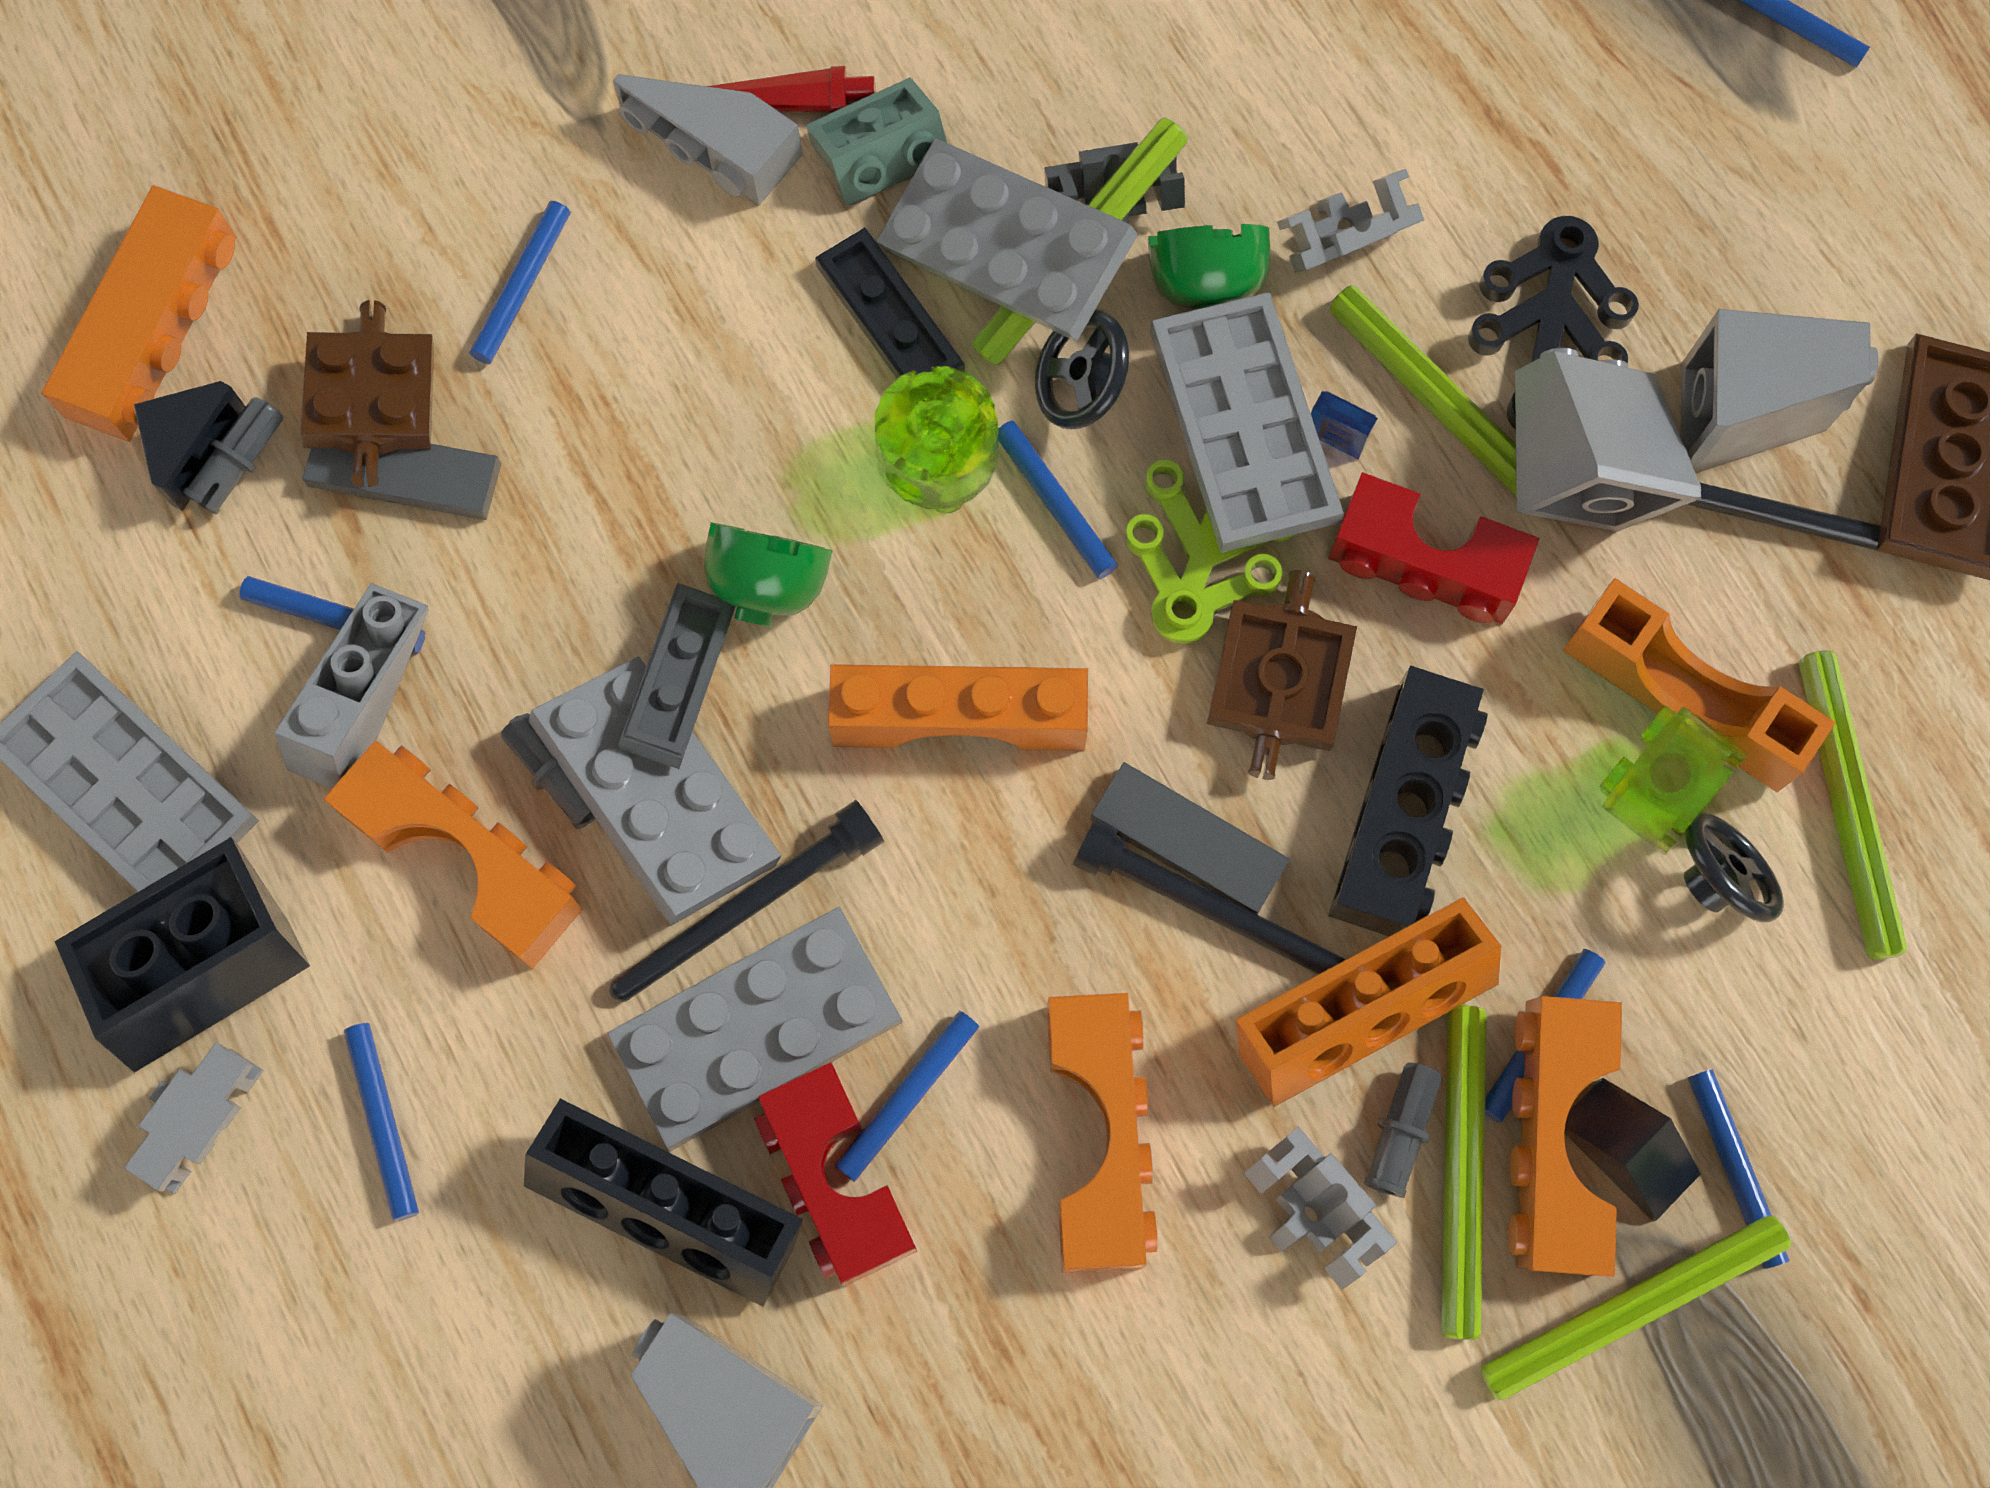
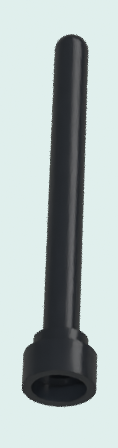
(1788, 516)
(848, 835)
(1106, 853)

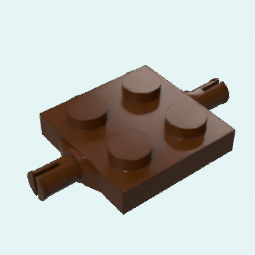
(368, 392)
(1282, 675)

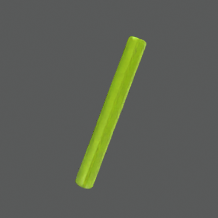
(1115, 199)
(1427, 383)
(1854, 809)
(1464, 1174)
(1635, 1307)

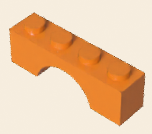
(1639, 652)
(907, 702)
(396, 805)
(1093, 1047)
(1558, 1219)

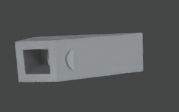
(722, 130)
(351, 687)

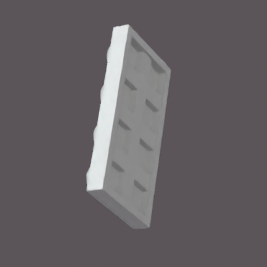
(1007, 238)
(1246, 422)
(117, 775)
(673, 826)
(754, 1028)

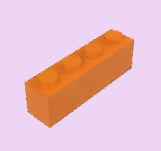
(141, 312)

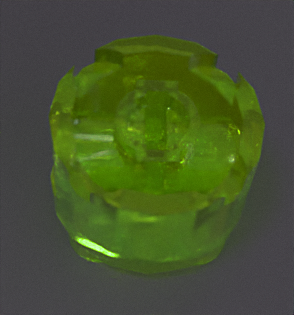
(937, 438)
(1677, 739)

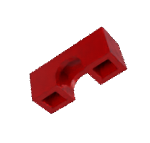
(1382, 543)
(806, 1123)

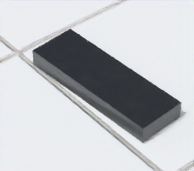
(885, 307)

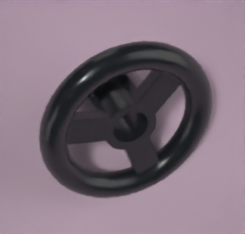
(1092, 372)
(1724, 874)

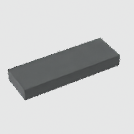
(422, 478)
(677, 676)
(1190, 838)

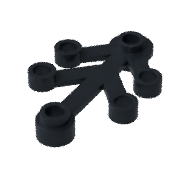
(1555, 306)

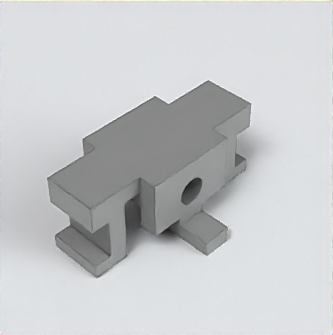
(1322, 239)
(190, 1117)
(1334, 1197)

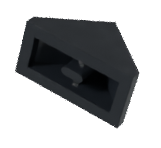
(180, 433)
(1632, 1146)

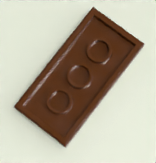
(1941, 460)

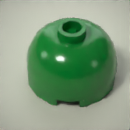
(1209, 265)
(763, 572)

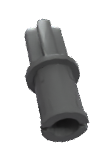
(234, 454)
(547, 773)
(1404, 1129)

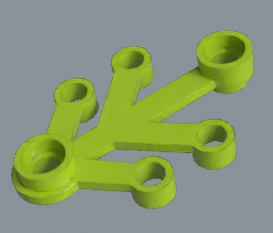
(1202, 555)

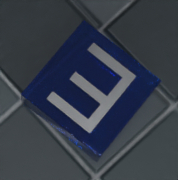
(1342, 424)

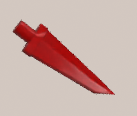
(808, 91)

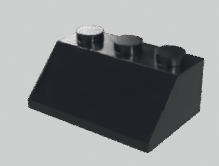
(180, 956)

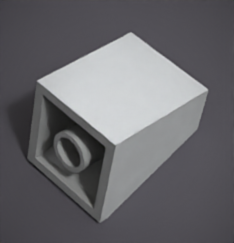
(1768, 382)
(1597, 443)
(718, 1406)

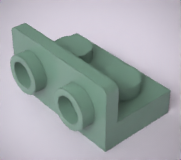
(877, 139)

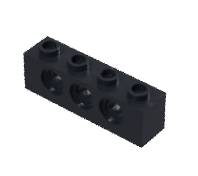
(1422, 706)
(661, 1201)

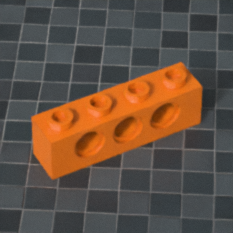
(1368, 1001)

